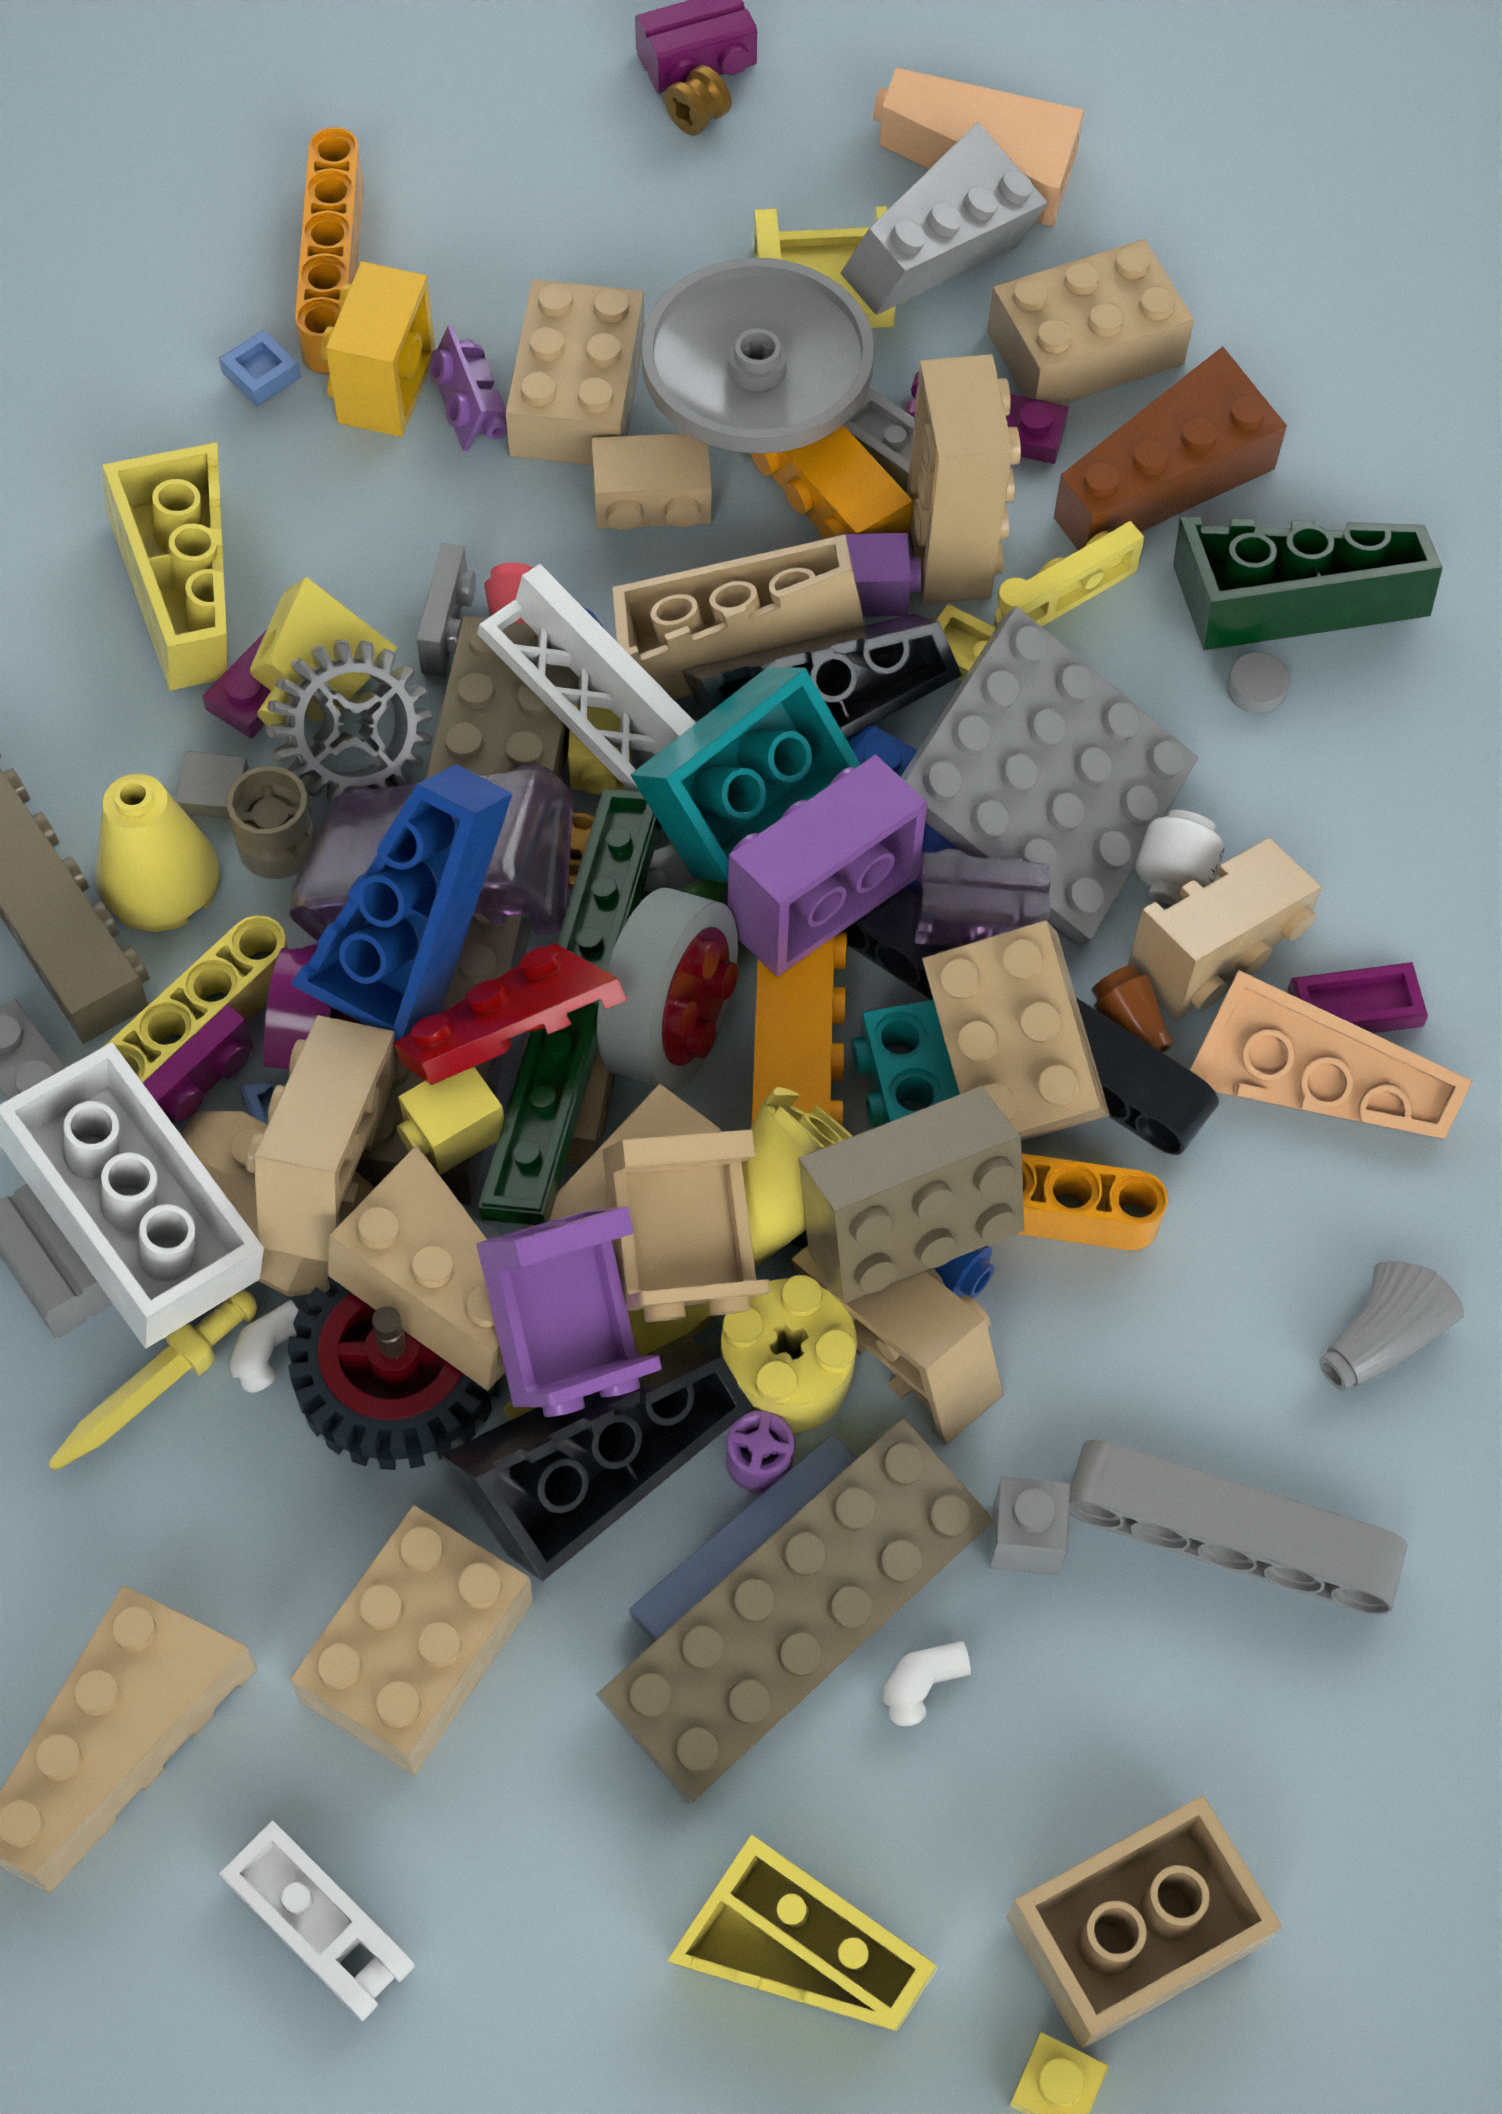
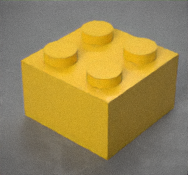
(379, 348)

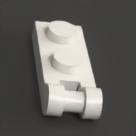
(315, 1918)

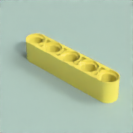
(182, 1004)

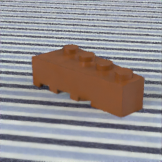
(1173, 454)

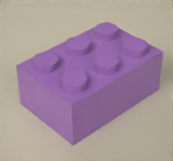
(825, 863)

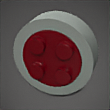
(678, 982)

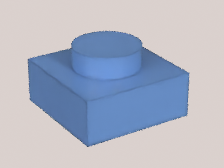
(260, 367)

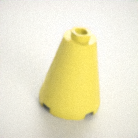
(152, 857)
(773, 1176)

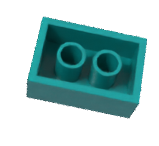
(743, 767)

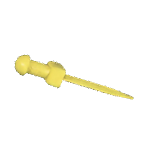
(187, 1350)

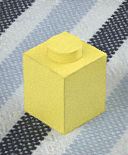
(450, 1119)

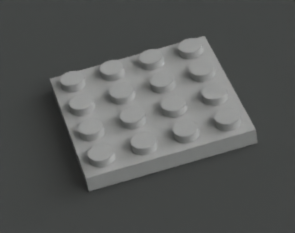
(1049, 769)

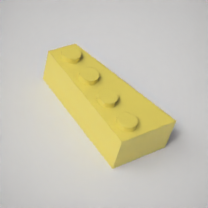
(172, 548)

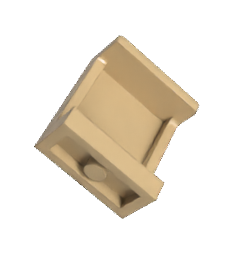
(686, 1223)

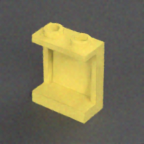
(817, 249)

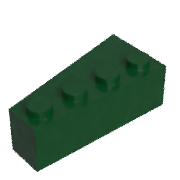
(1301, 579)

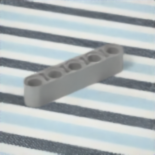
(1237, 1527)

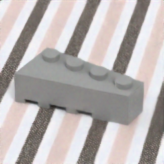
(947, 223)

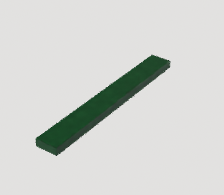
(559, 1064)

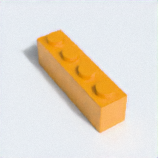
(839, 486)
(796, 1030)

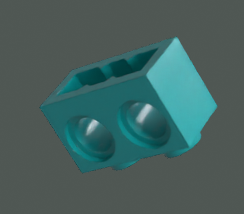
(919, 1075)

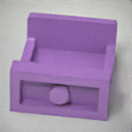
(563, 1311)

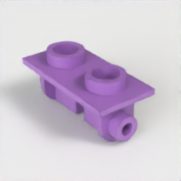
(466, 389)

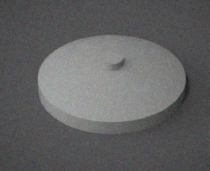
(757, 355)

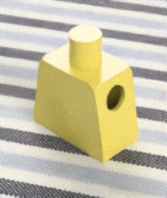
(302, 620)

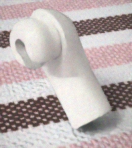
(256, 1345)
(916, 1675)

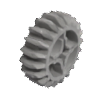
(370, 705)

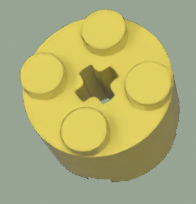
(801, 1321)

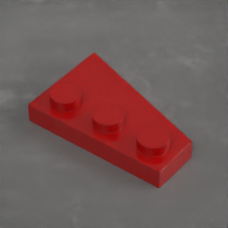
(524, 999)

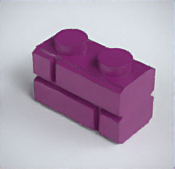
(695, 34)

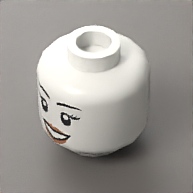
(1178, 852)

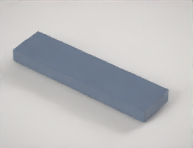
(739, 1538)

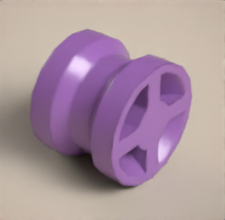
(760, 1436)

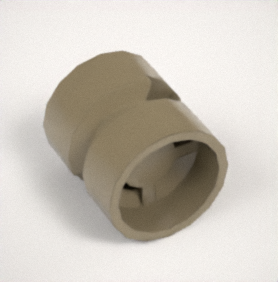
(271, 821)

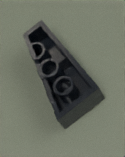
(857, 670)
(570, 1476)

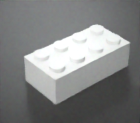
(129, 1194)

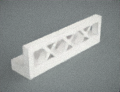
(599, 663)

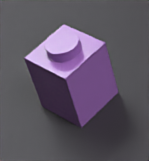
(884, 572)

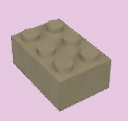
(913, 1194)

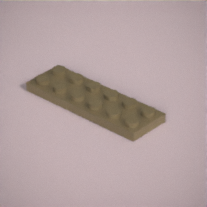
(794, 1610)

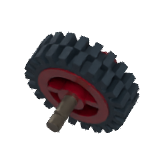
(377, 1385)

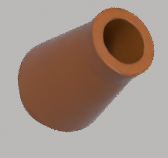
(1132, 1004)

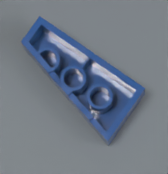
(410, 911)

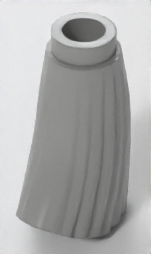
(1401, 1316)

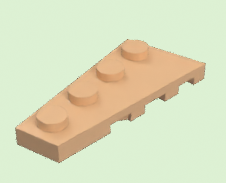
(1309, 1060)

